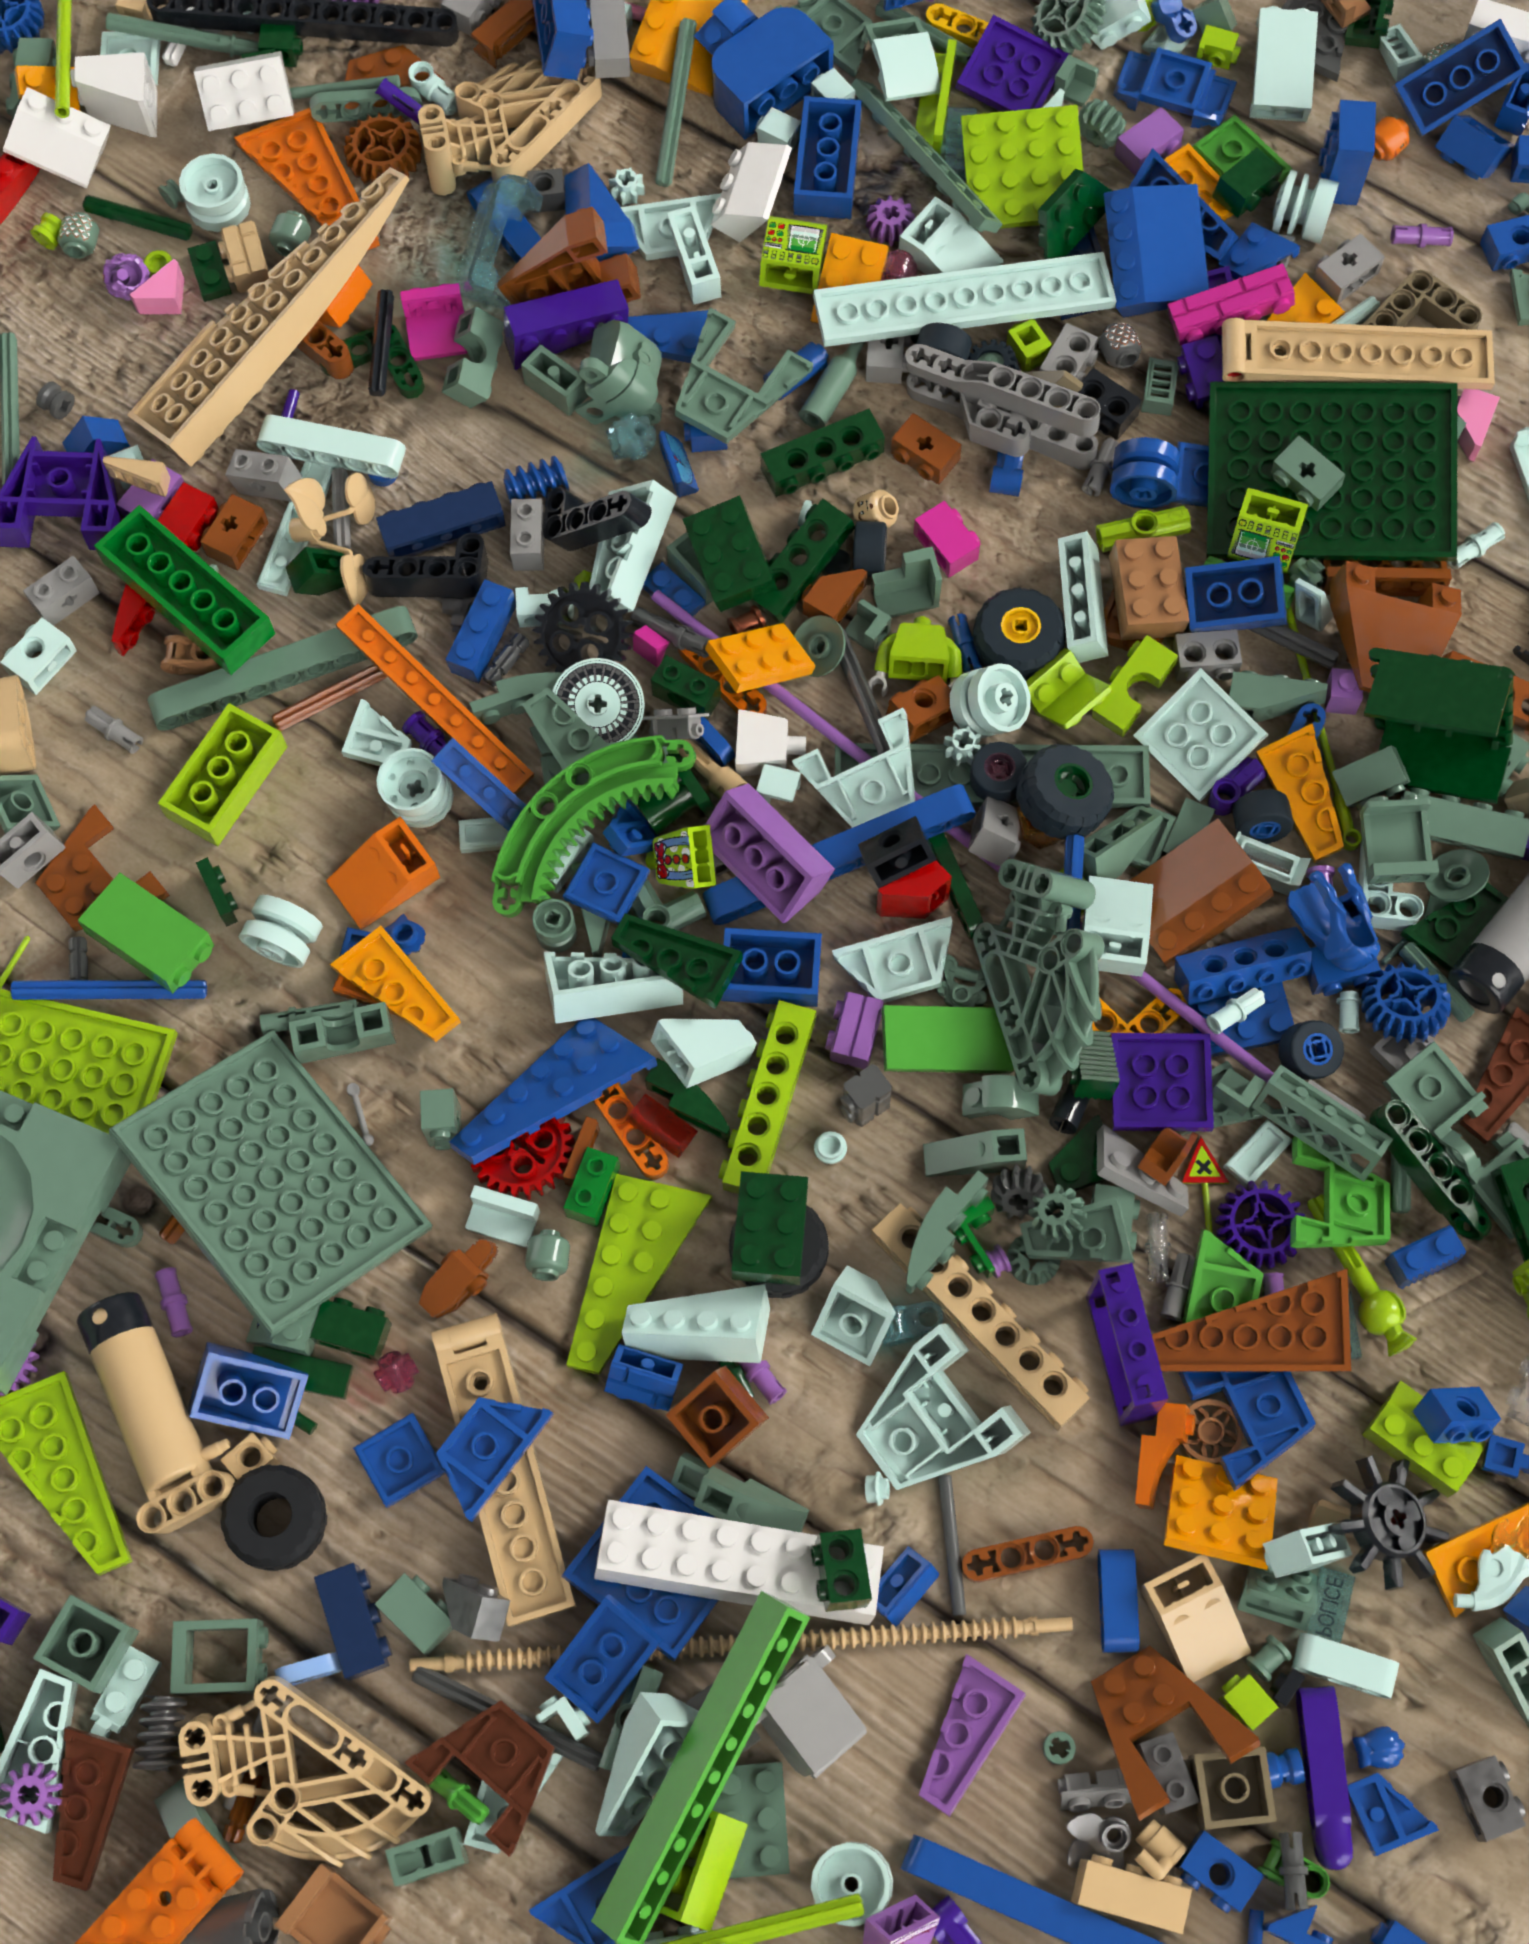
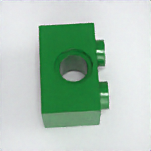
(592, 1187)

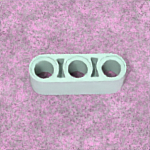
(1345, 1665)

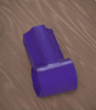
(1236, 784)
(952, 1924)

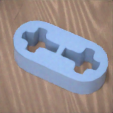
(310, 1669)

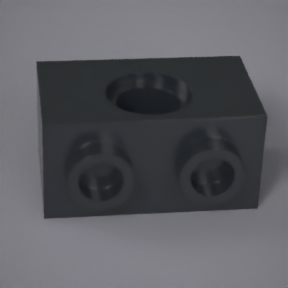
(897, 852)

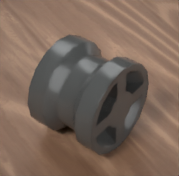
(55, 400)

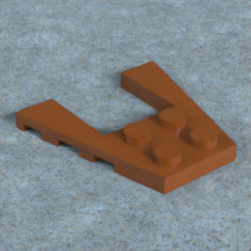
(1145, 1695)

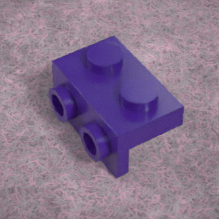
(1201, 364)

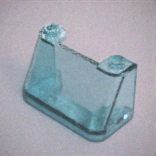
(501, 199)

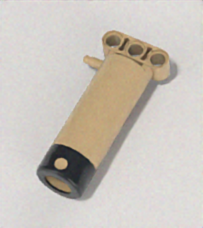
(152, 1414)

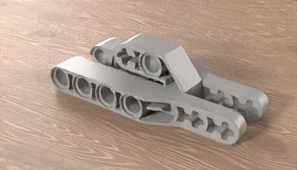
(1004, 415)

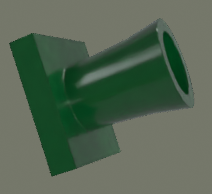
(665, 811)

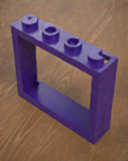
(1126, 1345)

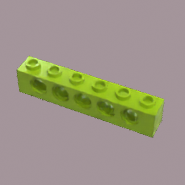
(798, 1023)

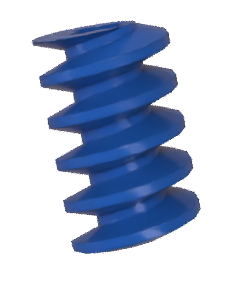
(535, 479)

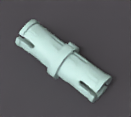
(1477, 544)

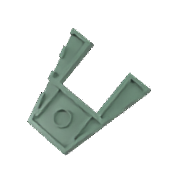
(721, 404)

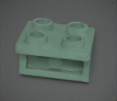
(1281, 1599)

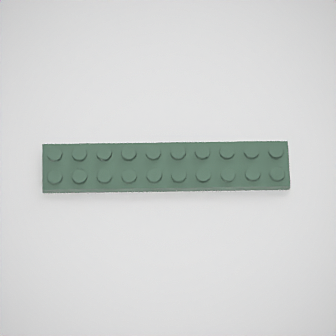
(934, 772)

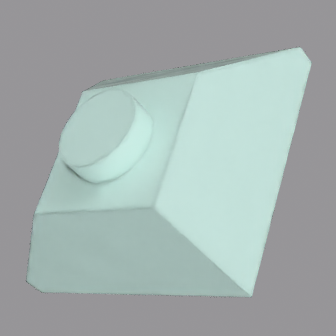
(855, 1316)

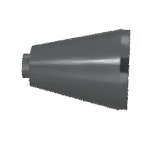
(238, 1920)

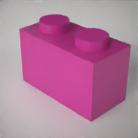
(951, 540)

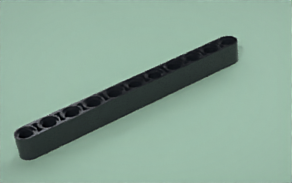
(316, 23)

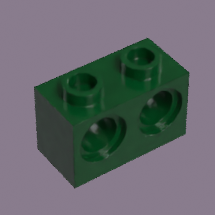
(850, 1570)

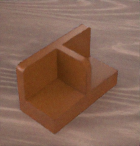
(1166, 1154)

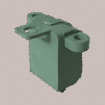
(621, 374)

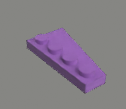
(974, 1722)

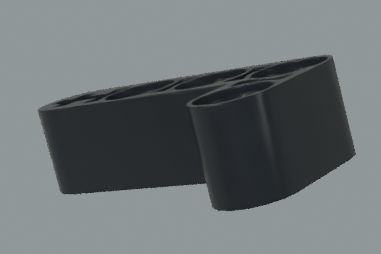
(578, 524)
(430, 575)

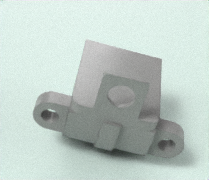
(810, 1716)

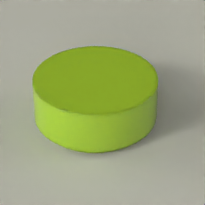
(156, 260)

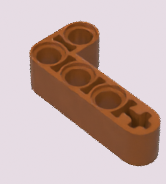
(318, 347)

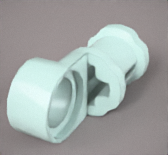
(433, 88)

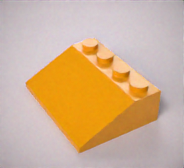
(657, 40)

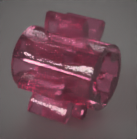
(396, 1372)

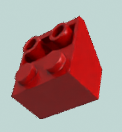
(915, 893)

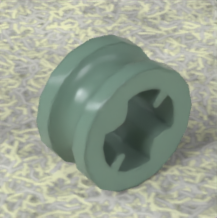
(171, 193)
(1056, 1759)

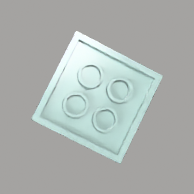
(1200, 734)

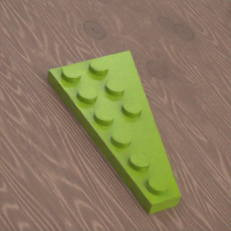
(635, 1248)
(56, 1460)

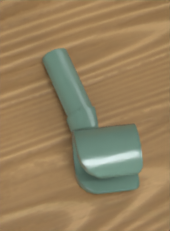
(1519, 204)

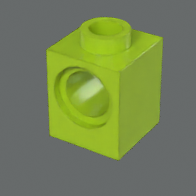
(1247, 1701)

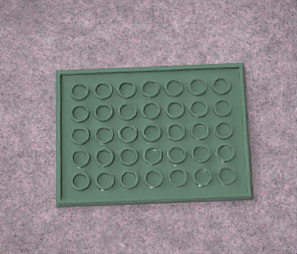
(270, 1182)

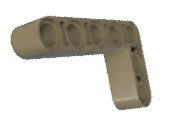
(1426, 303)

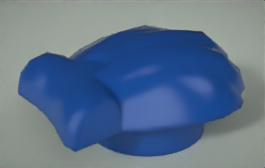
(406, 934)
(1379, 1748)

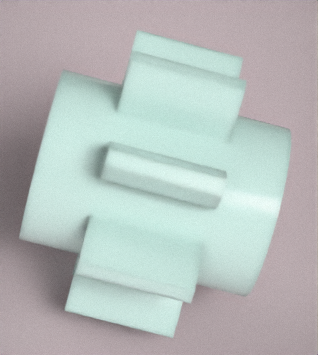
(626, 186)
(959, 737)

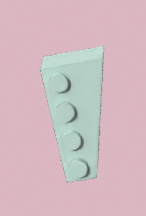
(39, 1737)

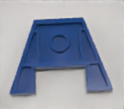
(1267, 1411)

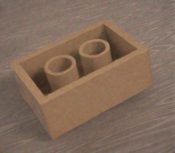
(1148, 587)

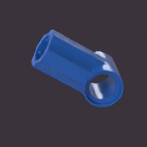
(1007, 475)

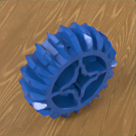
(18, 21)
(1401, 1012)

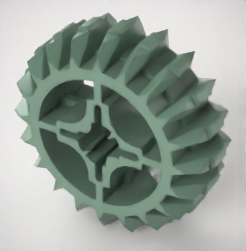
(1068, 22)

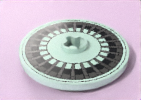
(614, 686)

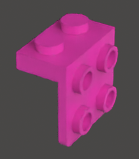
(433, 320)

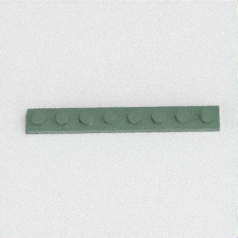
(931, 162)

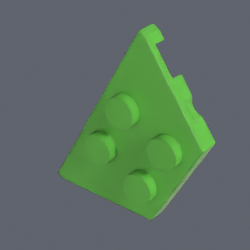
(1219, 1279)

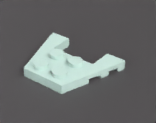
(872, 786)

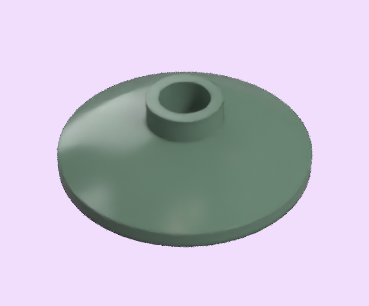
(815, 634)
(1459, 876)

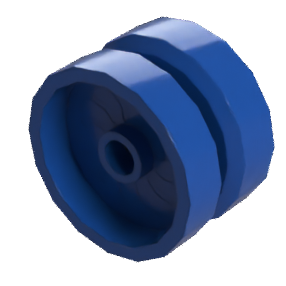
(1145, 473)

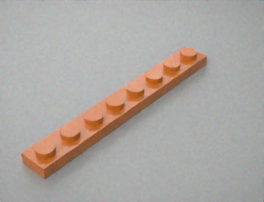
(433, 698)

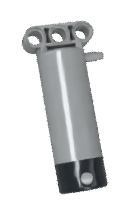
(1498, 958)

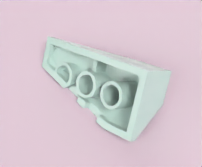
(643, 1757)

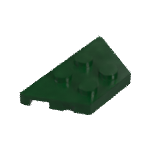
(1070, 213)

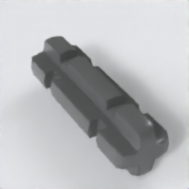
(506, 659)
(77, 959)

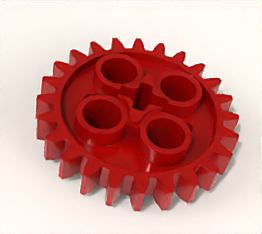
(502, 1169)

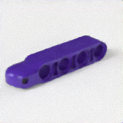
(1325, 1776)

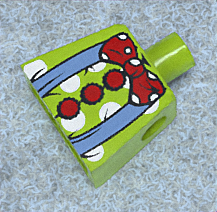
(684, 858)

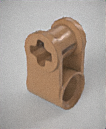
(185, 657)

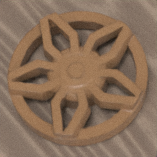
(1212, 1431)

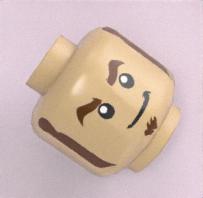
(876, 507)

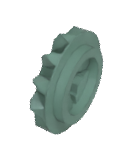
(1040, 1273)

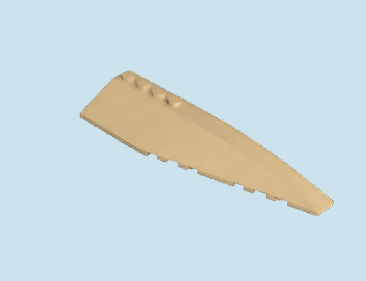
(244, 349)

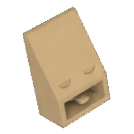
(1196, 1618)

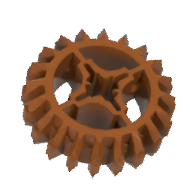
(385, 140)

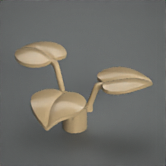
(311, 526)

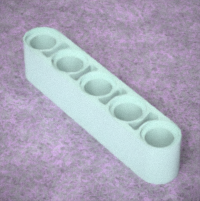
(331, 446)

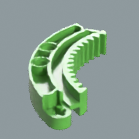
(539, 840)

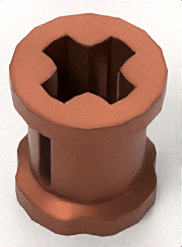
(746, 622)

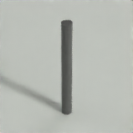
(952, 1545)

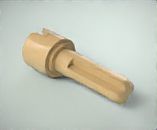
(719, 777)

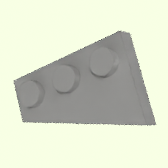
(1118, 1164)

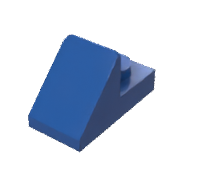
(1294, 1928)

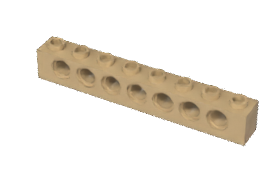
(1055, 1408)

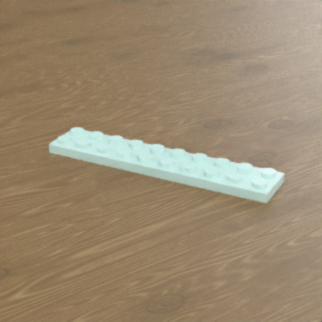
(964, 298)

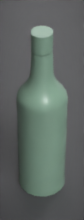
(831, 387)

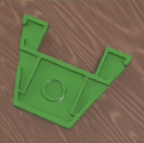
(1353, 1209)

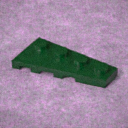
(683, 959)

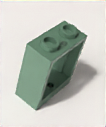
(183, 1649)

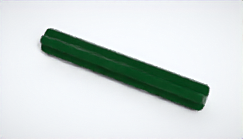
(137, 217)

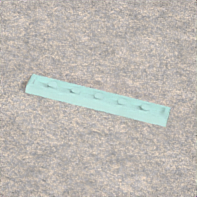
(283, 549)

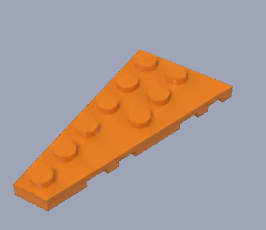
(303, 164)

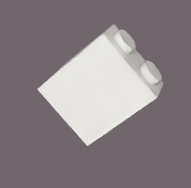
(118, 90)

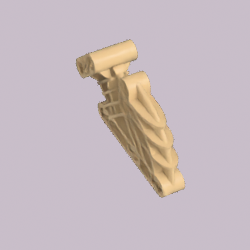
(511, 98)
(227, 1753)

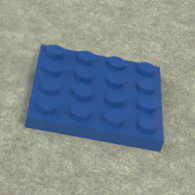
(668, 1614)

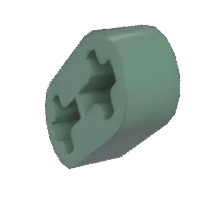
(109, 1232)

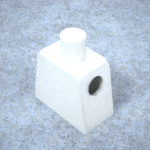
(764, 741)

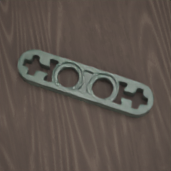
(364, 97)

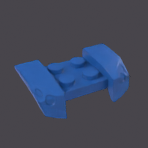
(1175, 84)

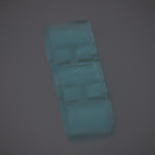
(954, 146)

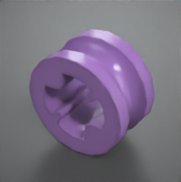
(999, 1260)

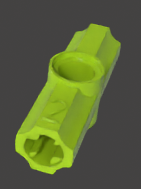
(1160, 524)

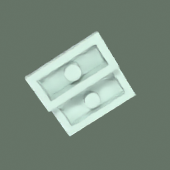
(906, 66)

